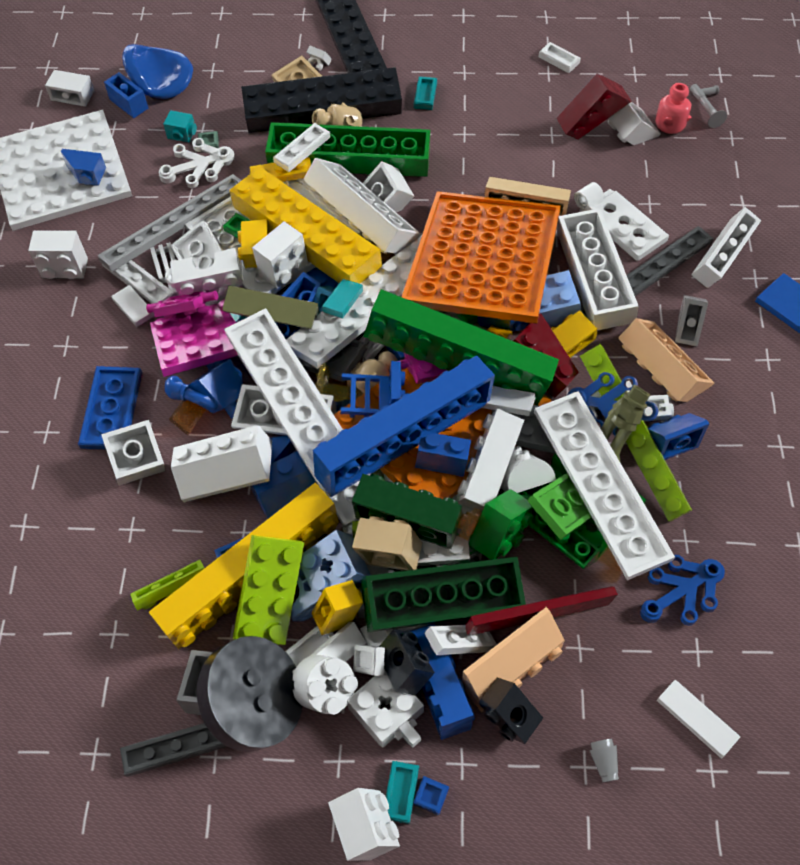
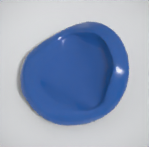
(157, 70)

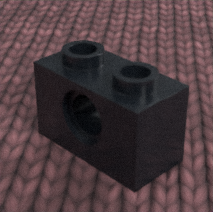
(405, 662)
(510, 710)

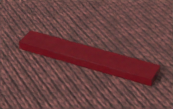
(557, 606)

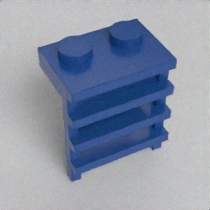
(389, 390)

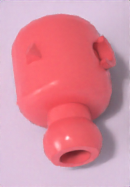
(674, 110)

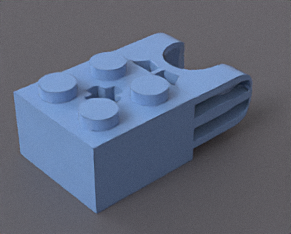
(326, 565)

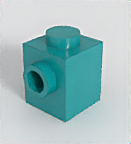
(179, 126)

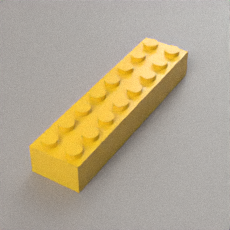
(327, 241)
(219, 585)

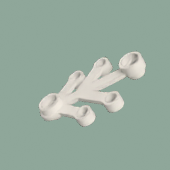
(219, 156)

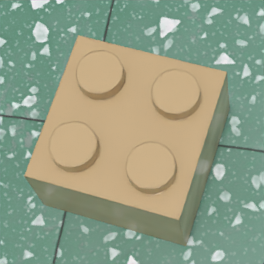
(387, 543)

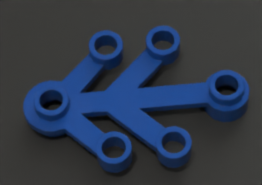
(607, 400)
(685, 587)

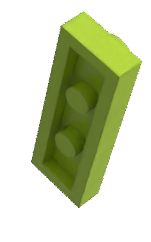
(164, 587)

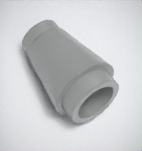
(605, 758)

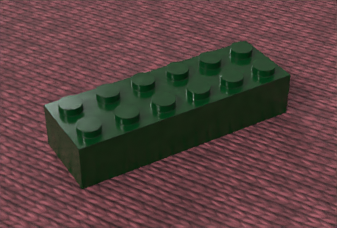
(440, 593)

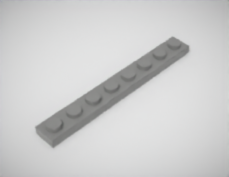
(166, 225)

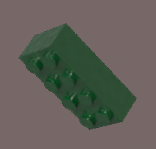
(430, 517)

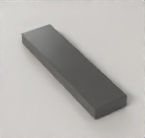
(168, 749)

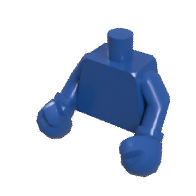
(212, 390)

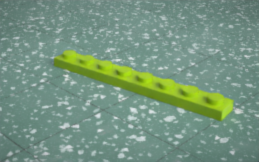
(642, 444)

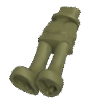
(626, 415)

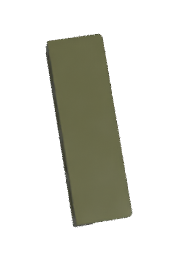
(281, 308)

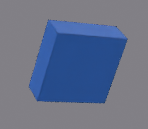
(431, 795)

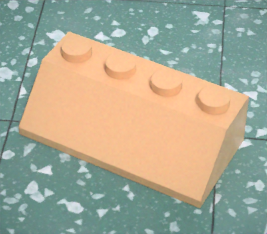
(664, 360)
(515, 656)

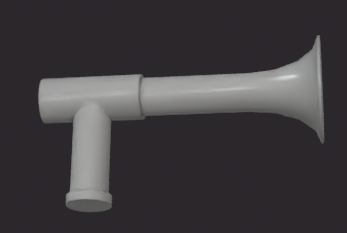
(716, 118)

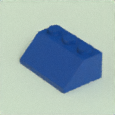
(286, 481)

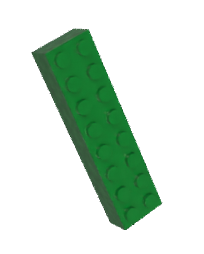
(360, 147)
(449, 341)

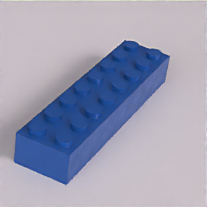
(399, 426)

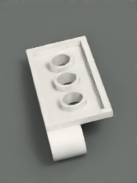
(592, 198)

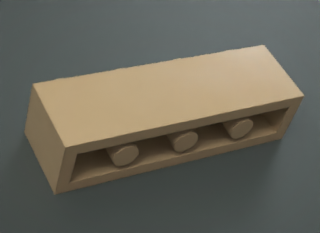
(527, 192)

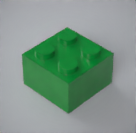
(501, 525)

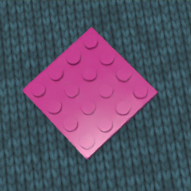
(193, 339)

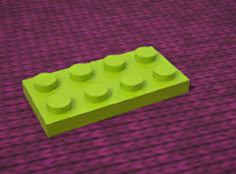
(268, 588)

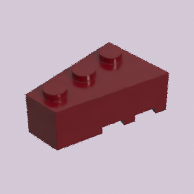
(592, 106)
(542, 338)

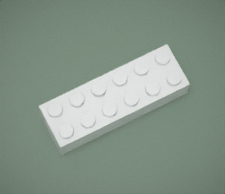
(360, 206)
(597, 269)

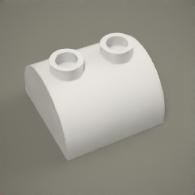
(526, 472)

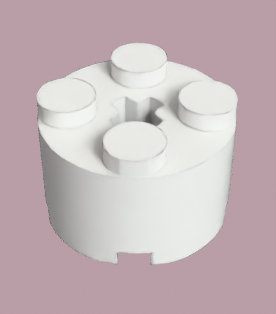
(324, 684)

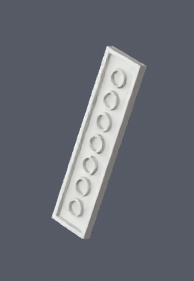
(604, 486)

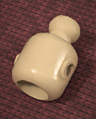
(338, 115)
(372, 367)

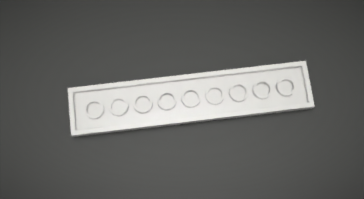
(334, 333)
(289, 394)

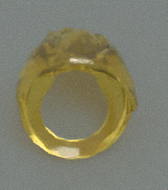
(339, 392)

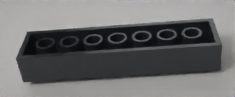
(294, 101)

